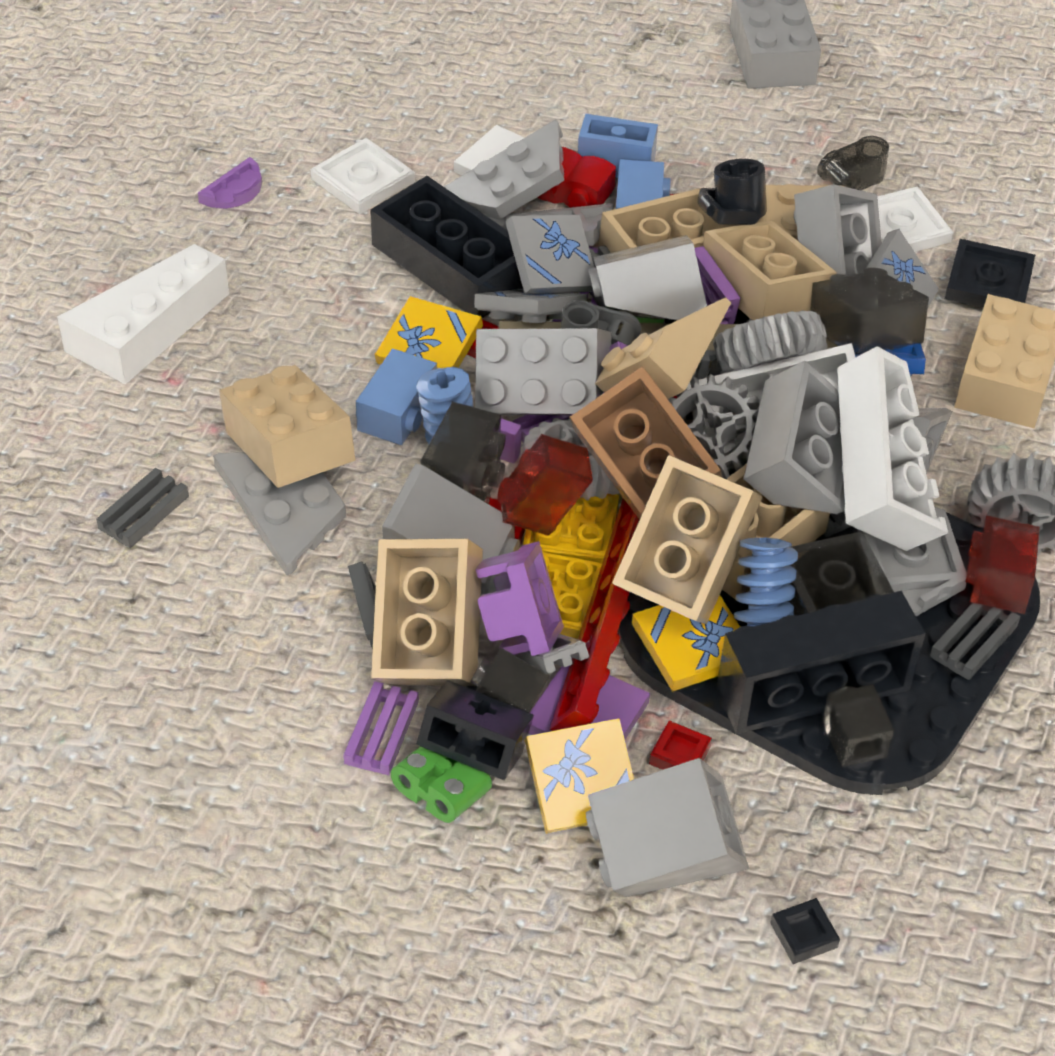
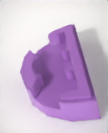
(234, 187)

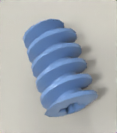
(437, 391)
(767, 581)

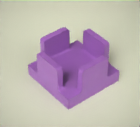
(524, 601)

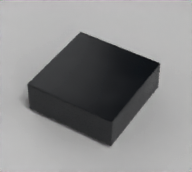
(804, 931)

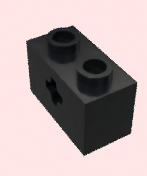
(474, 729)

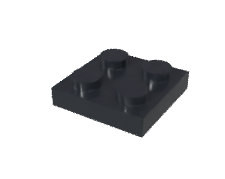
(987, 270)

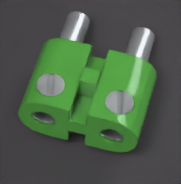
(441, 782)

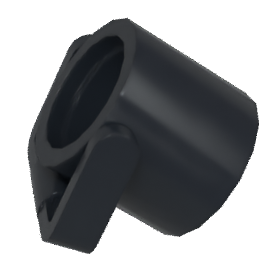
(737, 194)

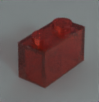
(545, 484)
(1003, 564)

